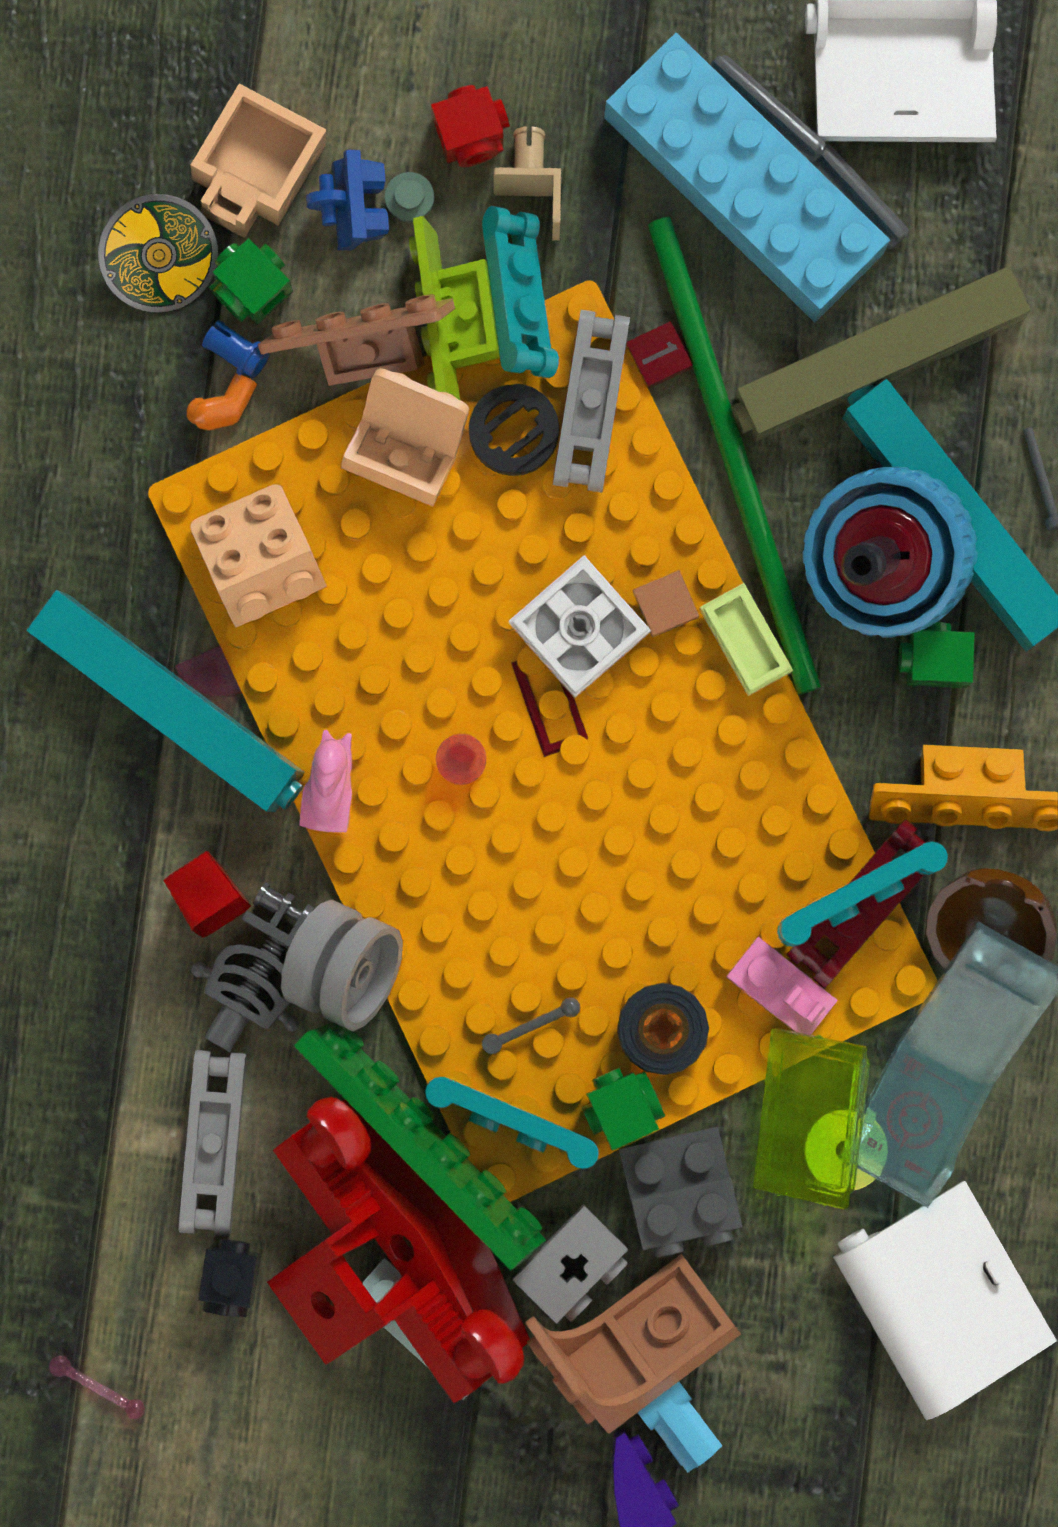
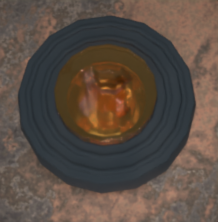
(647, 1044)

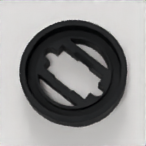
(500, 460)

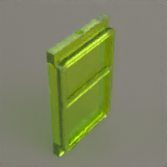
(811, 1118)

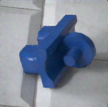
(343, 200)

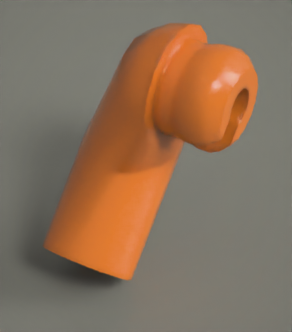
(222, 410)

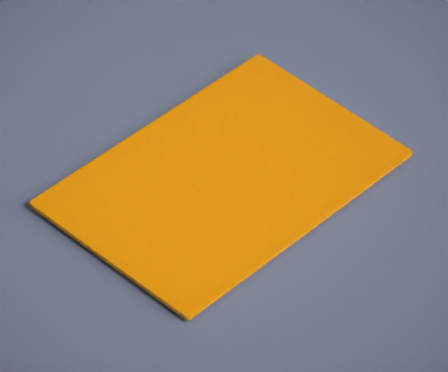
(562, 872)

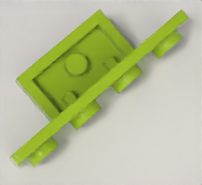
(468, 331)

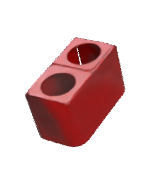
(206, 895)

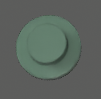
(409, 196)

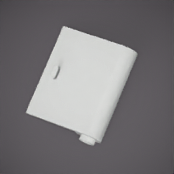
(904, 69)
(936, 1304)

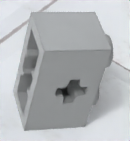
(542, 1272)

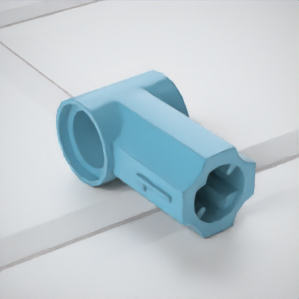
(681, 1427)

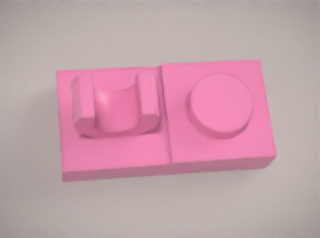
(781, 988)

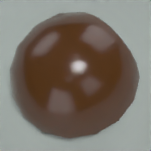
(999, 902)

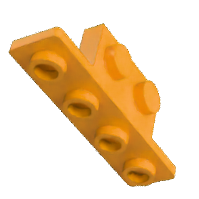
(967, 789)

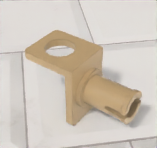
(529, 174)

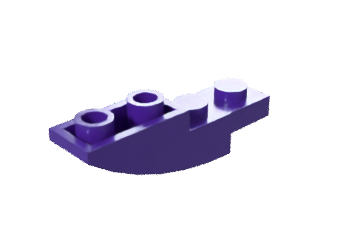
(636, 1495)

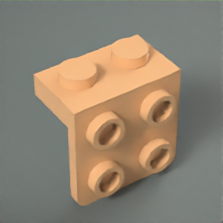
(406, 436)
(257, 554)

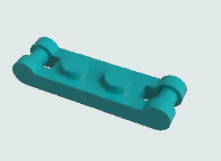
(518, 292)
(881, 883)
(533, 1130)

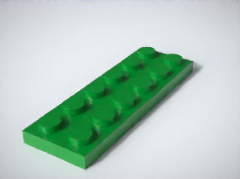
(410, 1131)

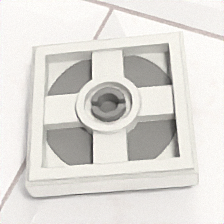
(579, 626)

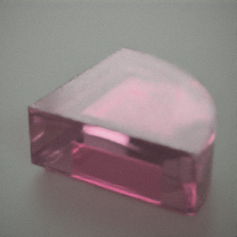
(210, 674)

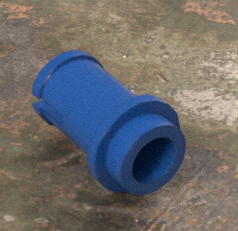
(235, 349)

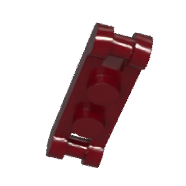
(855, 931)

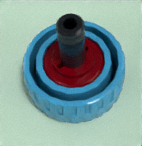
(889, 551)

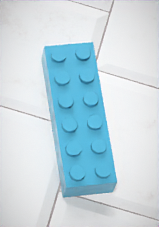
(745, 177)

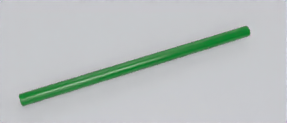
(734, 455)

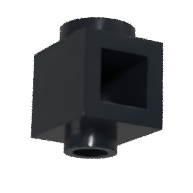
(229, 1278)

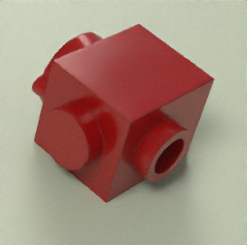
(470, 125)

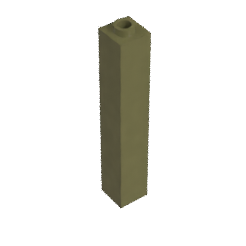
(880, 354)

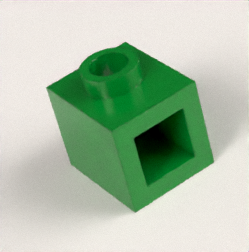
(938, 657)

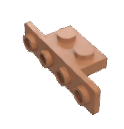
(361, 344)

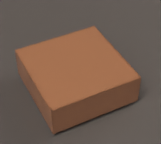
(665, 603)

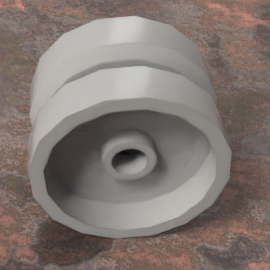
(341, 965)

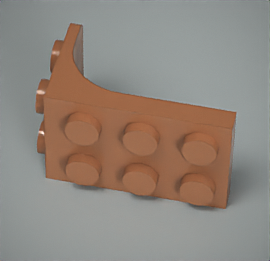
(635, 1345)

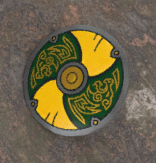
(157, 253)

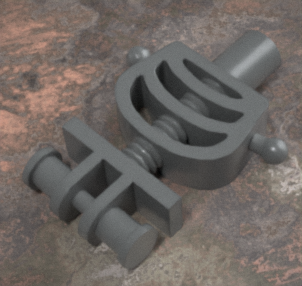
(236, 1011)

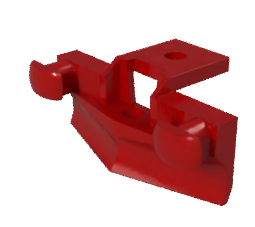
(449, 1286)

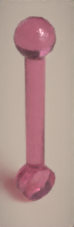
(61, 1366)

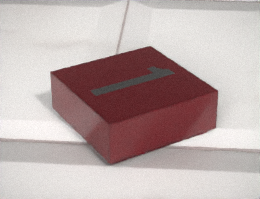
(659, 355)

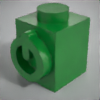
(250, 281)
(623, 1107)

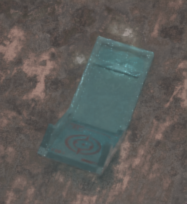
(951, 1061)

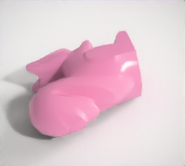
(328, 790)

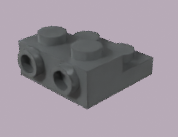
(681, 1191)

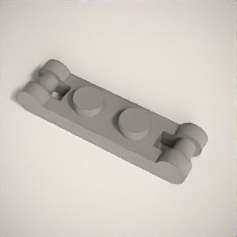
(591, 400)
(212, 1143)

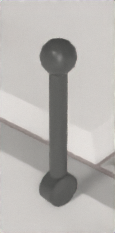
(493, 1043)

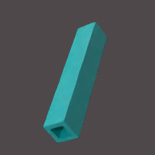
(1002, 569)
(167, 702)

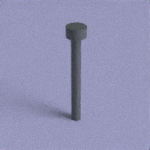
(1052, 522)

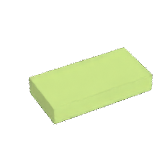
(746, 639)

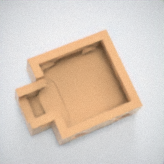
(255, 161)

